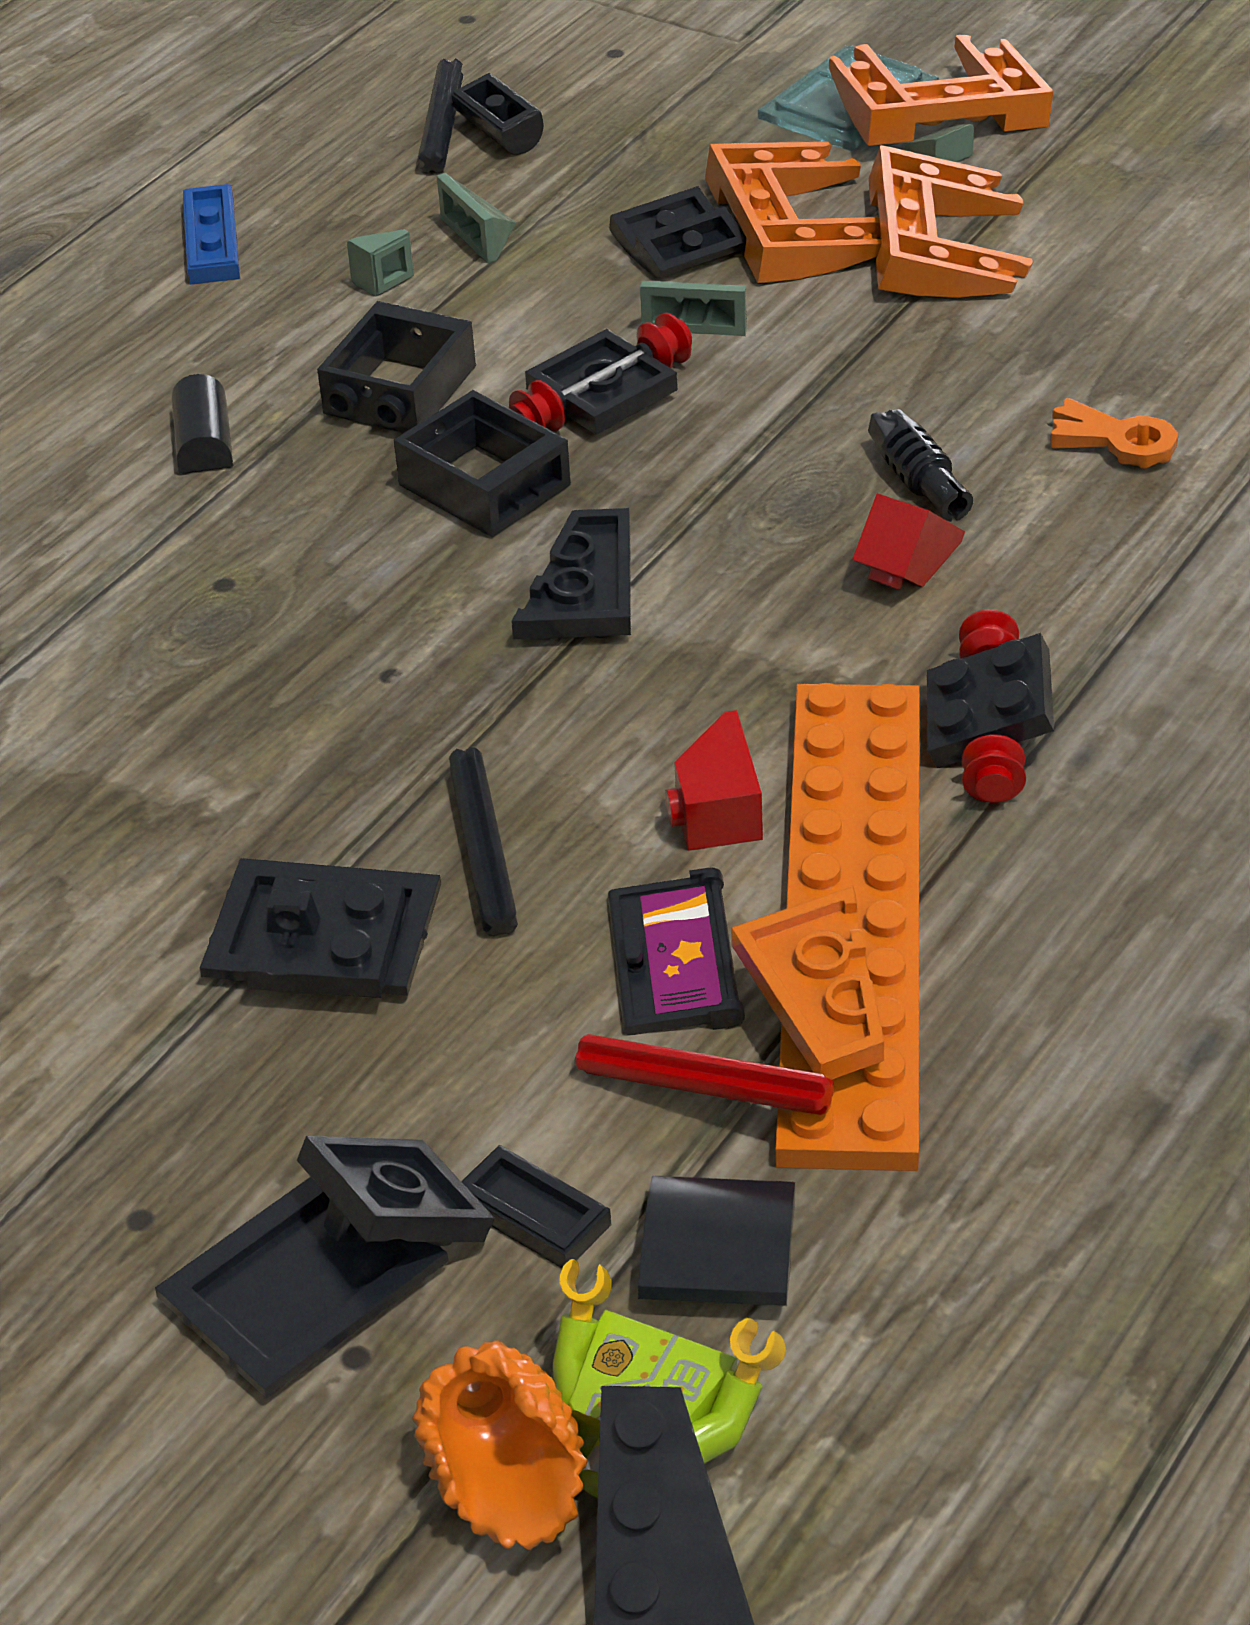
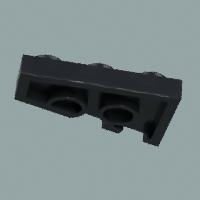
(585, 582)
(658, 1519)

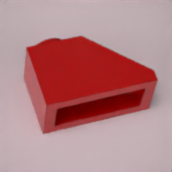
(904, 543)
(716, 789)

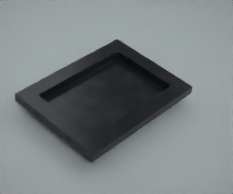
(248, 896)
(288, 1291)

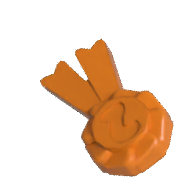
(1132, 440)

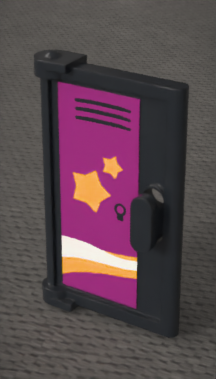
(683, 951)

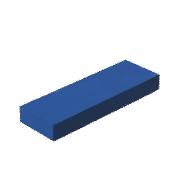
(210, 234)

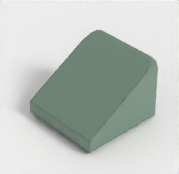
(947, 143)
(380, 260)

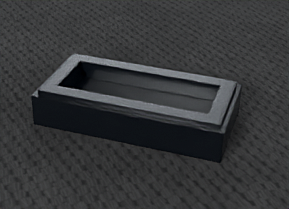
(537, 1207)

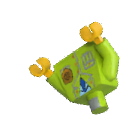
(636, 1354)

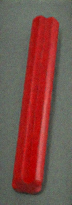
(705, 1074)

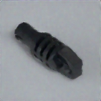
(919, 462)

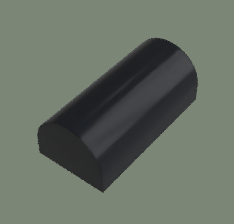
(500, 113)
(201, 424)

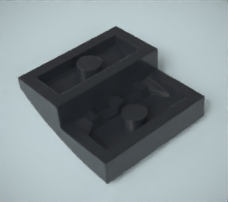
(676, 232)
(717, 1241)

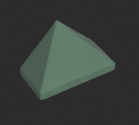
(473, 218)
(702, 307)

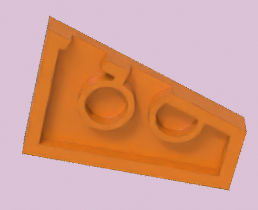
(817, 980)

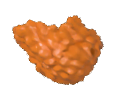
(501, 1445)

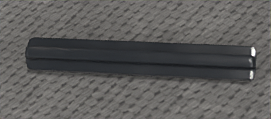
(440, 117)
(483, 842)

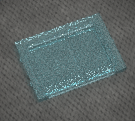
(815, 106)

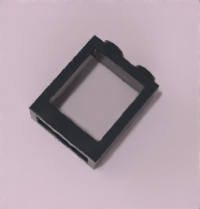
(389, 333)
(532, 471)

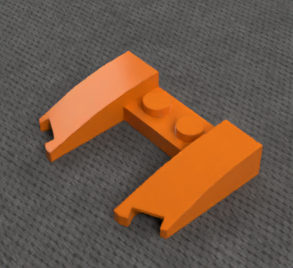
(996, 85)
(778, 244)
(912, 258)

